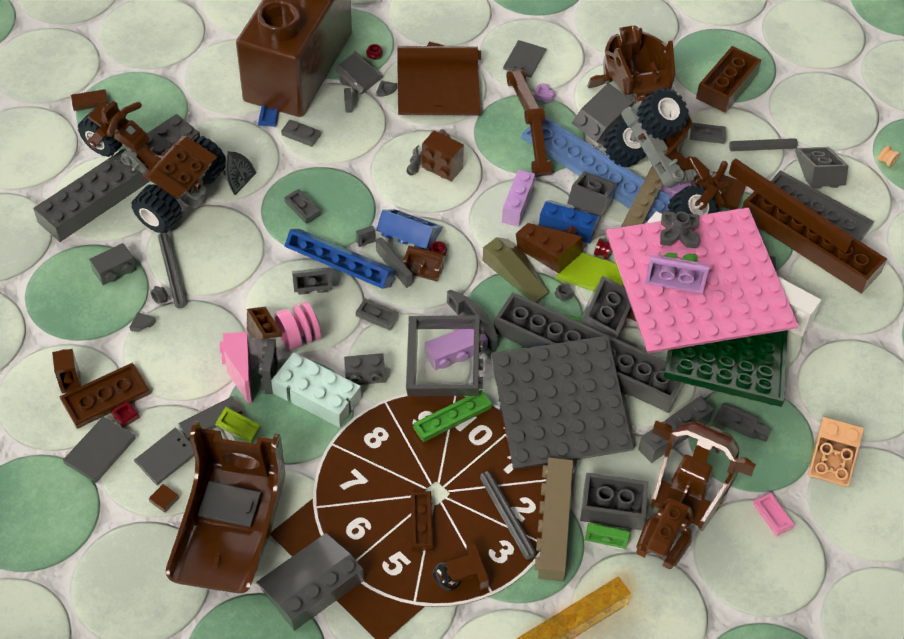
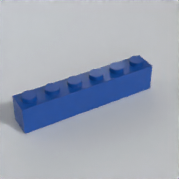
(340, 258)

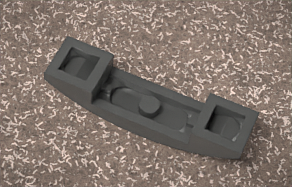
(461, 303)

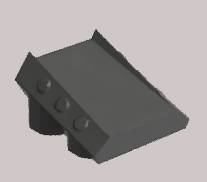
(358, 73)

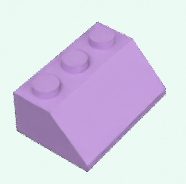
(676, 273)

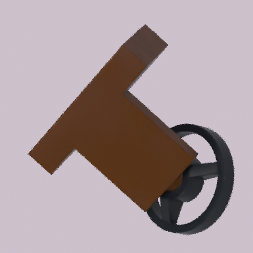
(461, 569)

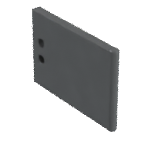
(524, 57)
(165, 456)
(229, 504)

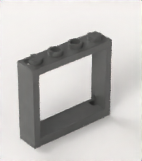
(444, 322)

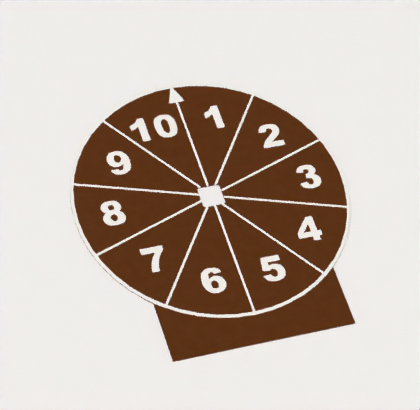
(366, 508)

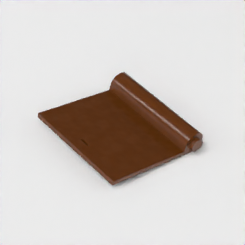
(438, 80)

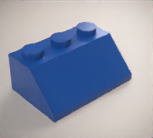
(561, 216)
(408, 228)

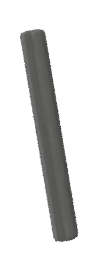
(171, 270)
(508, 515)

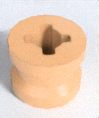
(888, 156)

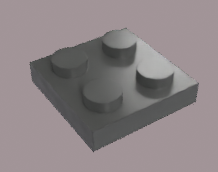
(269, 366)

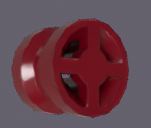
(603, 248)

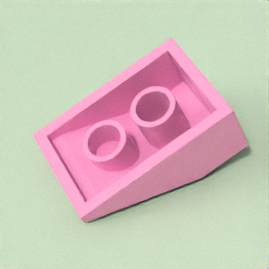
(237, 359)

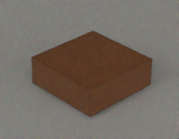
(163, 498)

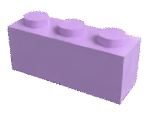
(518, 198)
(452, 348)

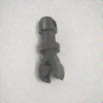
(414, 161)

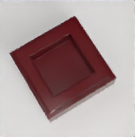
(125, 414)

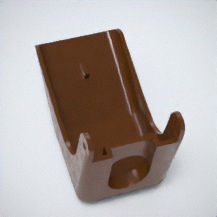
(217, 552)

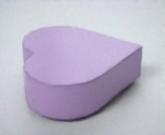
(544, 93)

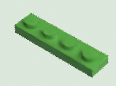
(452, 416)

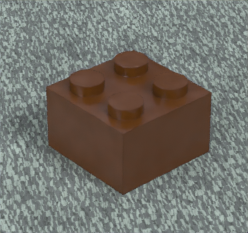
(442, 155)

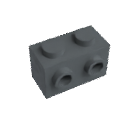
(312, 280)
(365, 368)

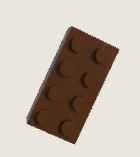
(728, 79)

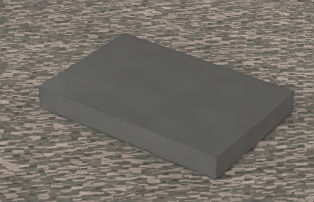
(99, 449)

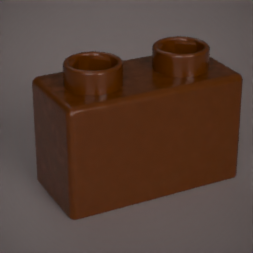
(290, 51)

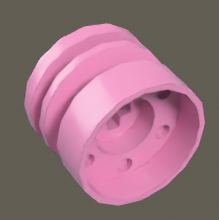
(300, 324)

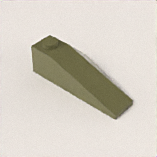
(514, 267)

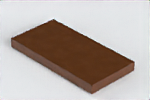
(104, 395)

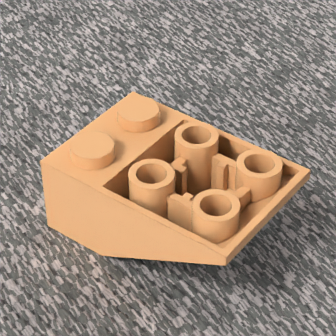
(835, 451)

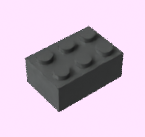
(607, 307)
(614, 501)

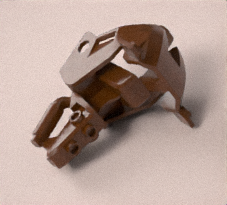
(637, 63)
(684, 499)

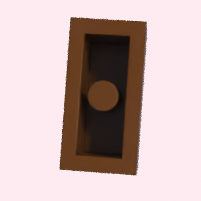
(66, 370)

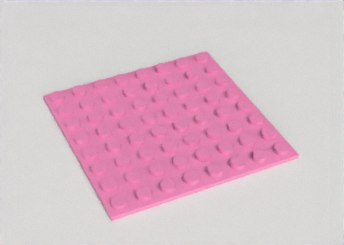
(739, 294)

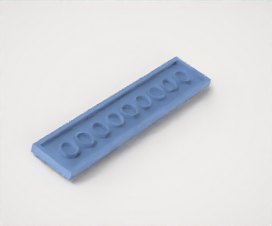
(580, 157)

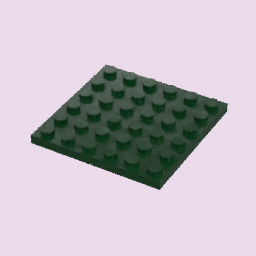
(739, 367)

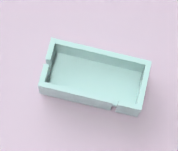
(316, 389)

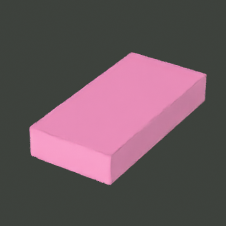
(773, 514)

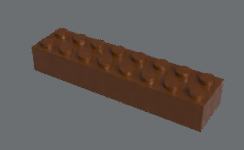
(855, 268)

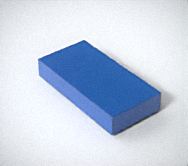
(268, 117)

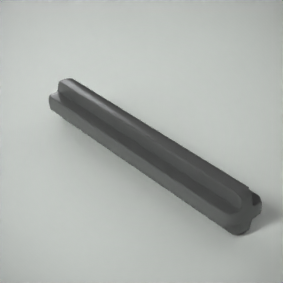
(768, 144)

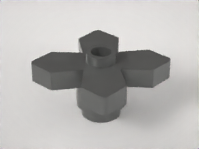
(679, 227)

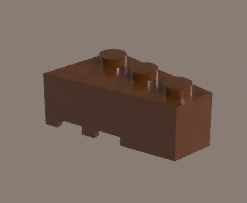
(549, 246)

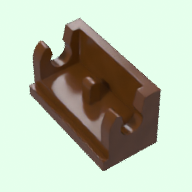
(424, 263)

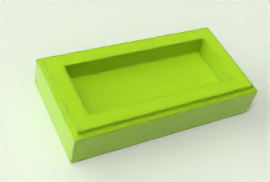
(238, 425)

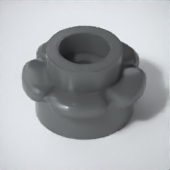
(566, 289)
(159, 294)

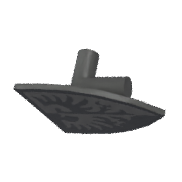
(238, 171)

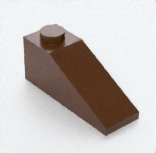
(261, 324)

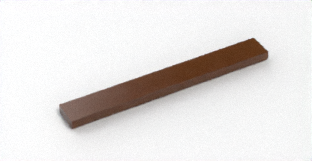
(791, 206)

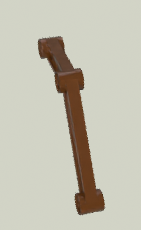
(535, 117)

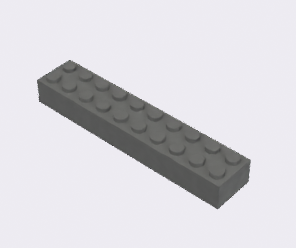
(104, 185)
(636, 370)

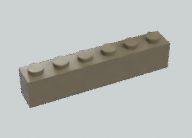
(555, 521)

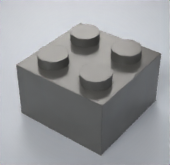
(592, 193)

